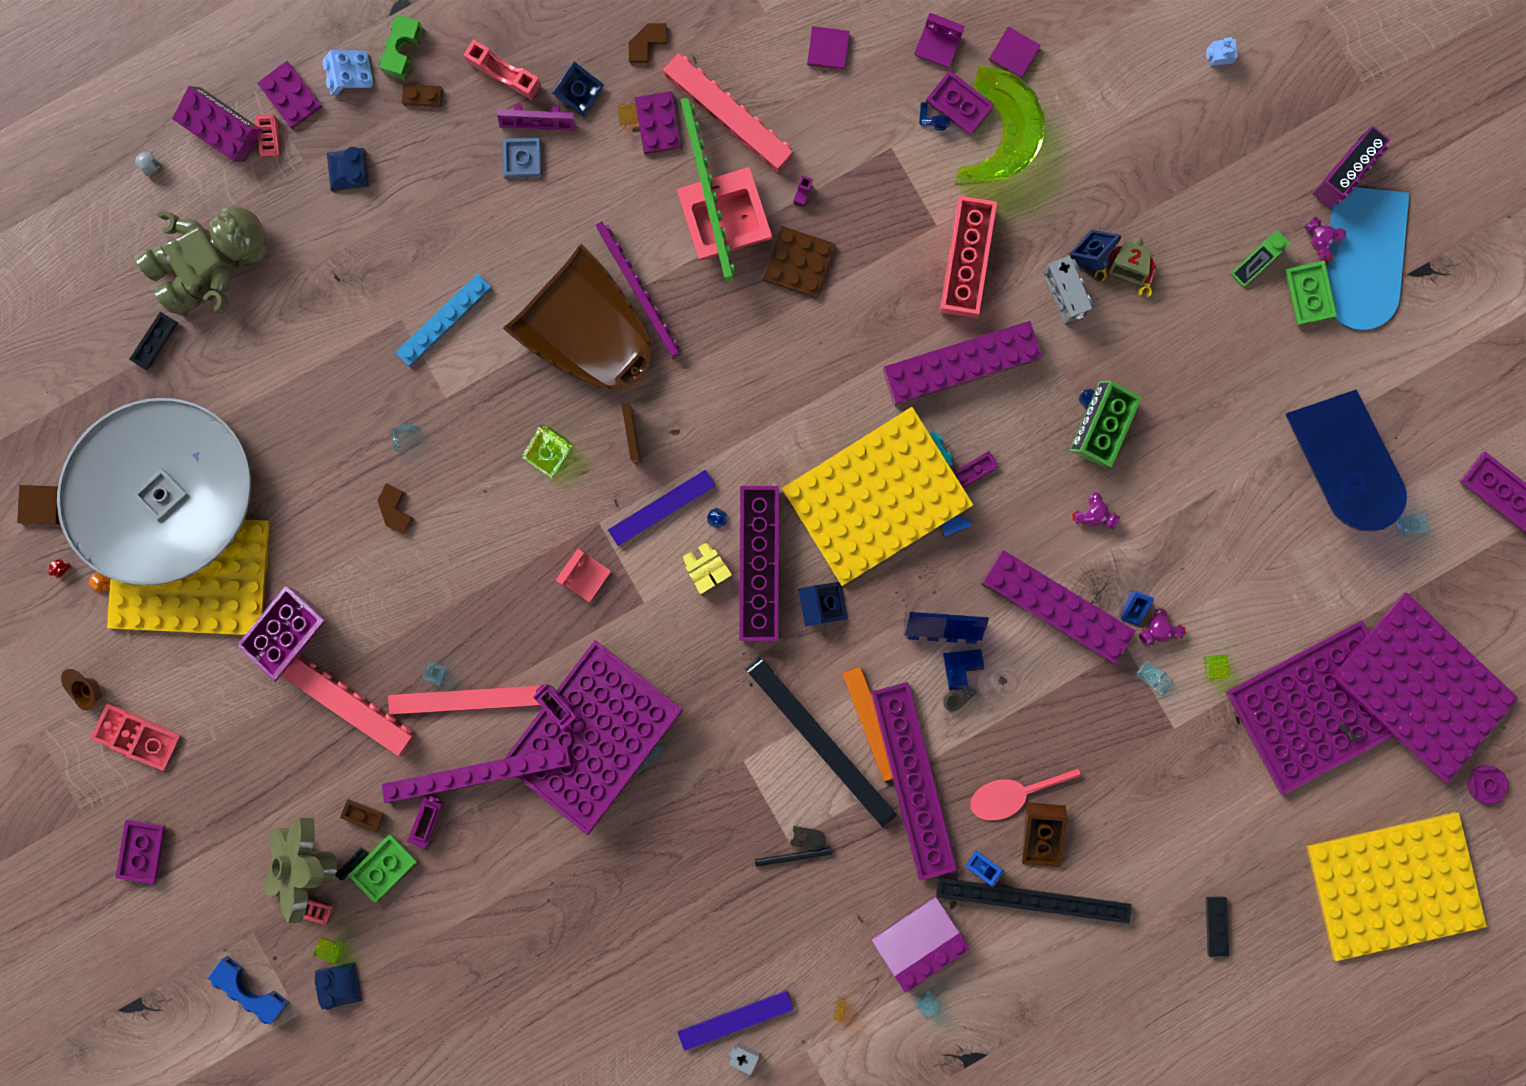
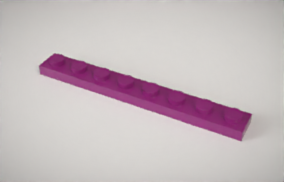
(634, 282)

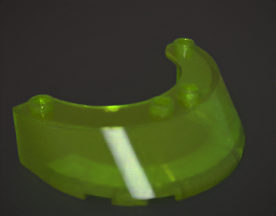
(1021, 123)

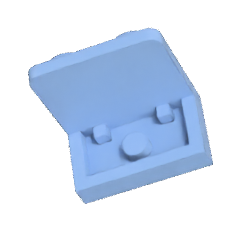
(347, 70)

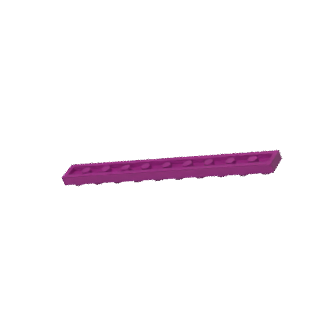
(476, 774)

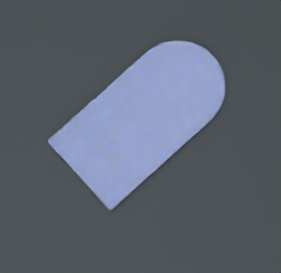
(1350, 462)

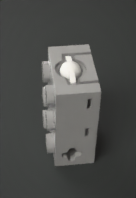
(1067, 289)

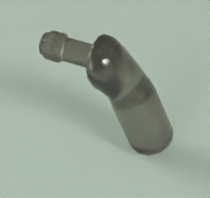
(1346, 730)

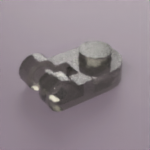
(953, 701)
(815, 838)

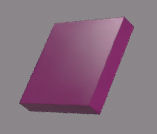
(828, 47)
(1014, 52)

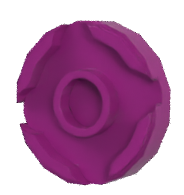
(1487, 784)

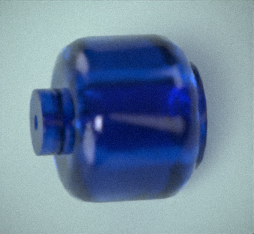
(1086, 397)
(717, 518)

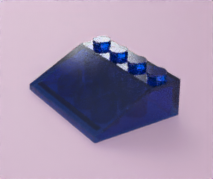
(944, 626)

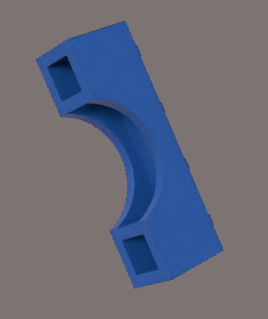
(229, 978)

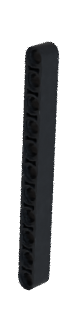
(821, 742)

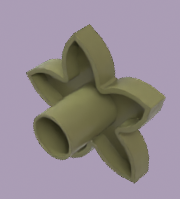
(296, 867)

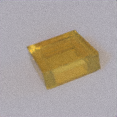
(627, 114)
(839, 1009)

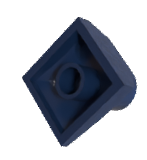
(577, 88)
(347, 169)
(1094, 250)
(337, 986)

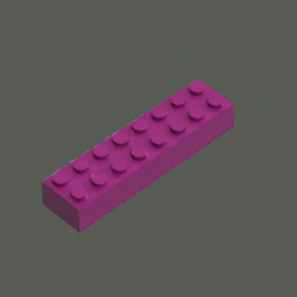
(962, 363)
(759, 563)
(1058, 607)

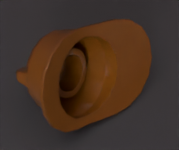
(81, 689)

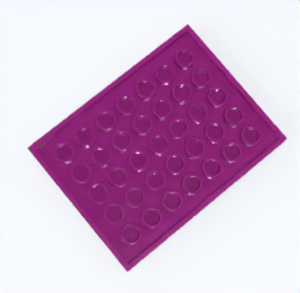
(1424, 687)
(1297, 712)
(617, 733)

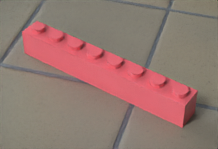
(728, 113)
(349, 705)

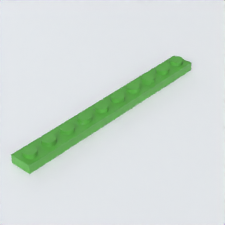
(710, 197)

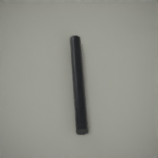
(793, 857)

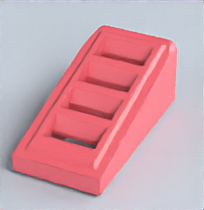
(260, 120)
(320, 905)

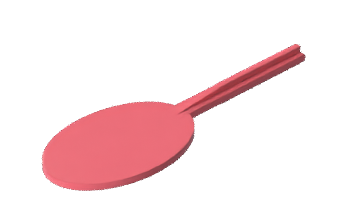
(1006, 797)

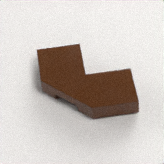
(650, 34)
(388, 503)

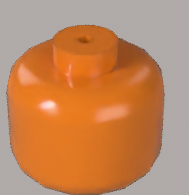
(99, 583)

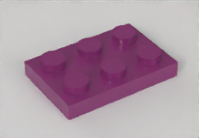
(289, 94)
(959, 102)
(657, 122)
(140, 851)

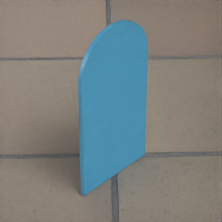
(1369, 261)

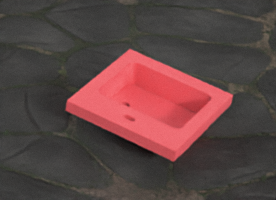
(739, 208)

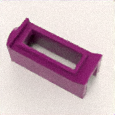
(571, 715)
(431, 802)

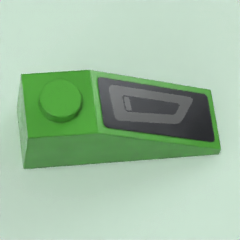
(1260, 258)

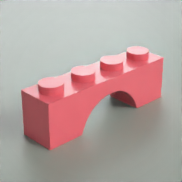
(512, 77)

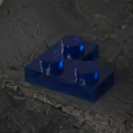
(958, 663)

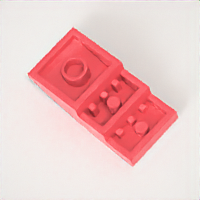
(135, 736)

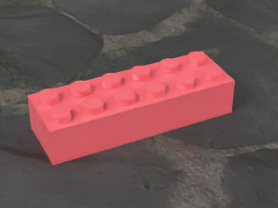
(968, 257)

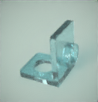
(403, 429)
(1412, 524)
(1154, 677)

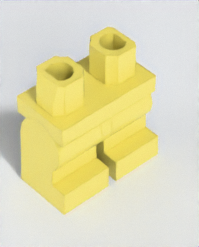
(704, 567)

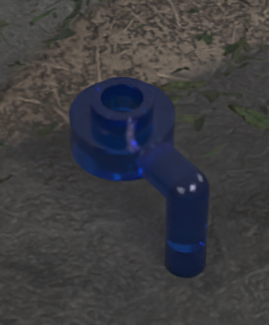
(939, 122)

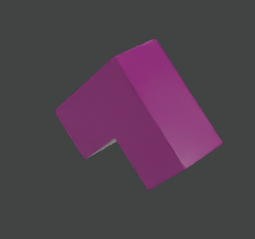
(803, 191)

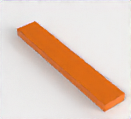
(866, 712)

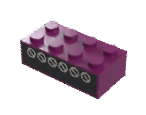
(216, 124)
(1352, 167)

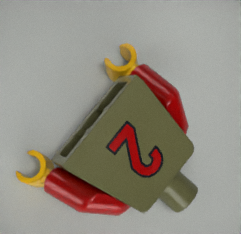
(1133, 264)

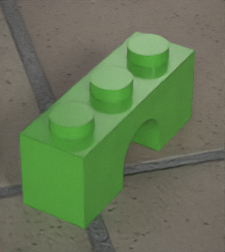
(403, 31)

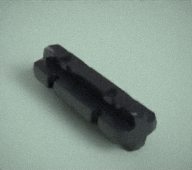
(351, 864)

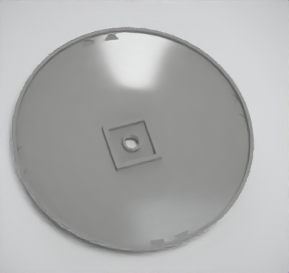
(113, 482)

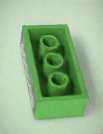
(1105, 423)

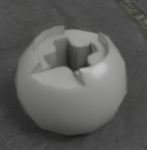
(147, 163)

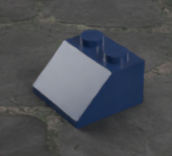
(822, 603)

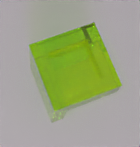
(1216, 667)
(329, 950)

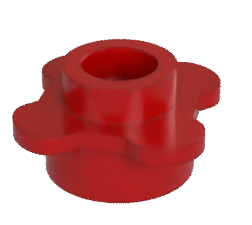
(58, 568)

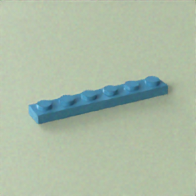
(443, 320)

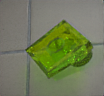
(547, 450)

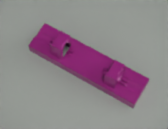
(536, 119)

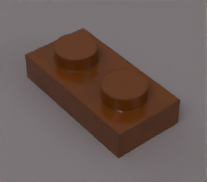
(422, 95)
(362, 815)

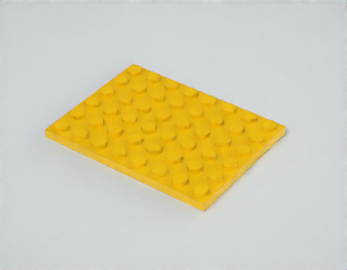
(877, 496)
(217, 599)
(1396, 886)

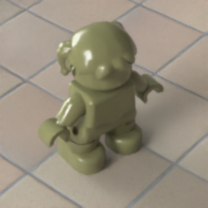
(202, 257)

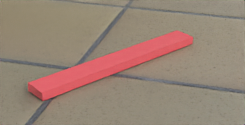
(462, 700)

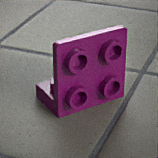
(939, 40)

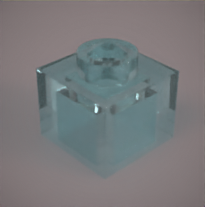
(430, 677)
(928, 1004)

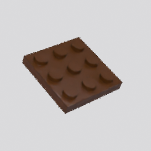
(799, 262)

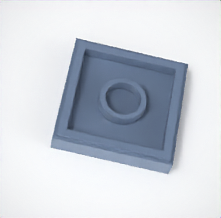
(522, 157)

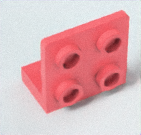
(583, 575)

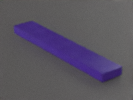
(661, 507)
(735, 1020)

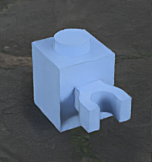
(1222, 52)

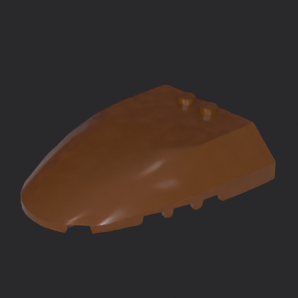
(585, 326)

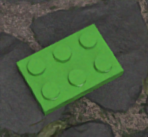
(1310, 293)
(382, 868)

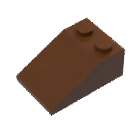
(1044, 834)

